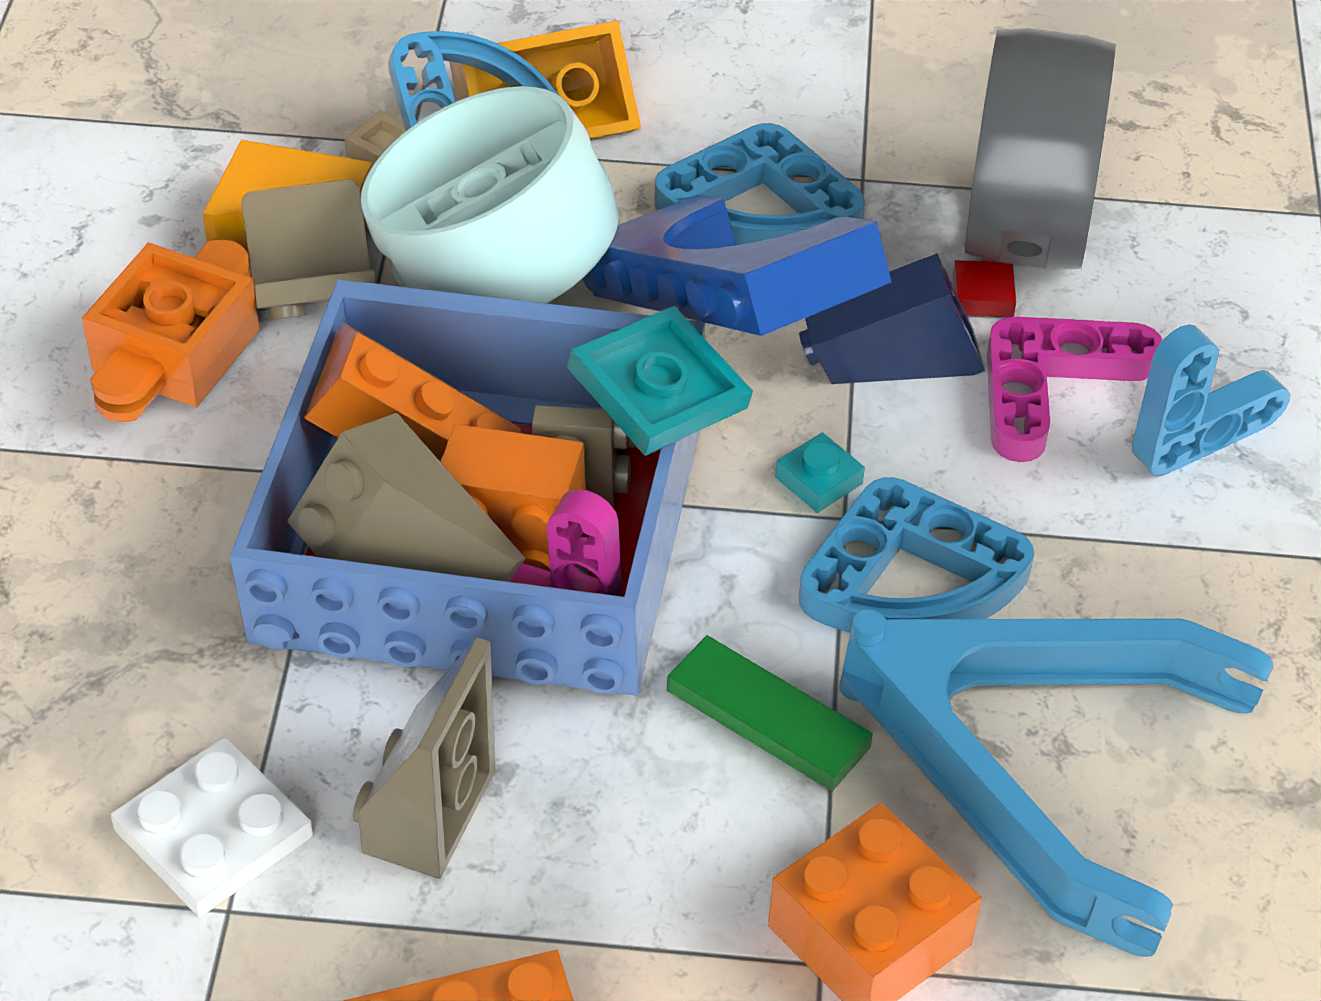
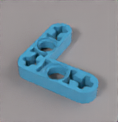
(1184, 420)

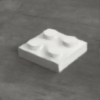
(211, 826)

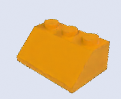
(582, 66)

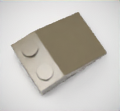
(398, 506)
(433, 770)

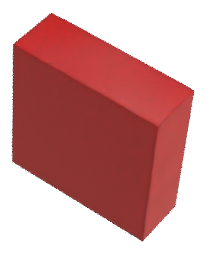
(985, 288)

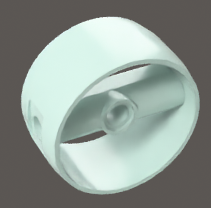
(492, 198)

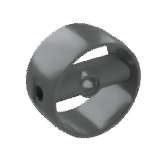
(1039, 148)

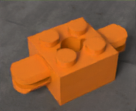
(169, 327)

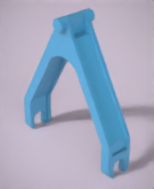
(915, 666)

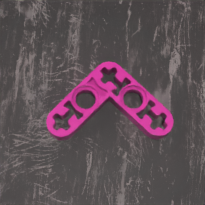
(1042, 358)
(600, 553)

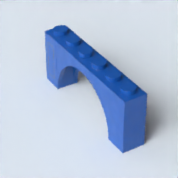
(692, 262)

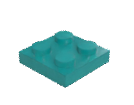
(659, 379)

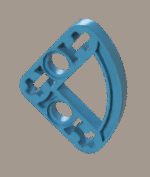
(453, 47)
(770, 157)
(909, 528)

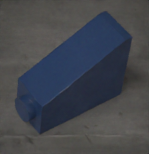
(896, 331)

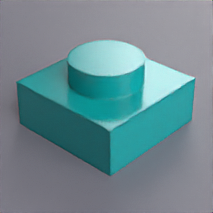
(819, 472)

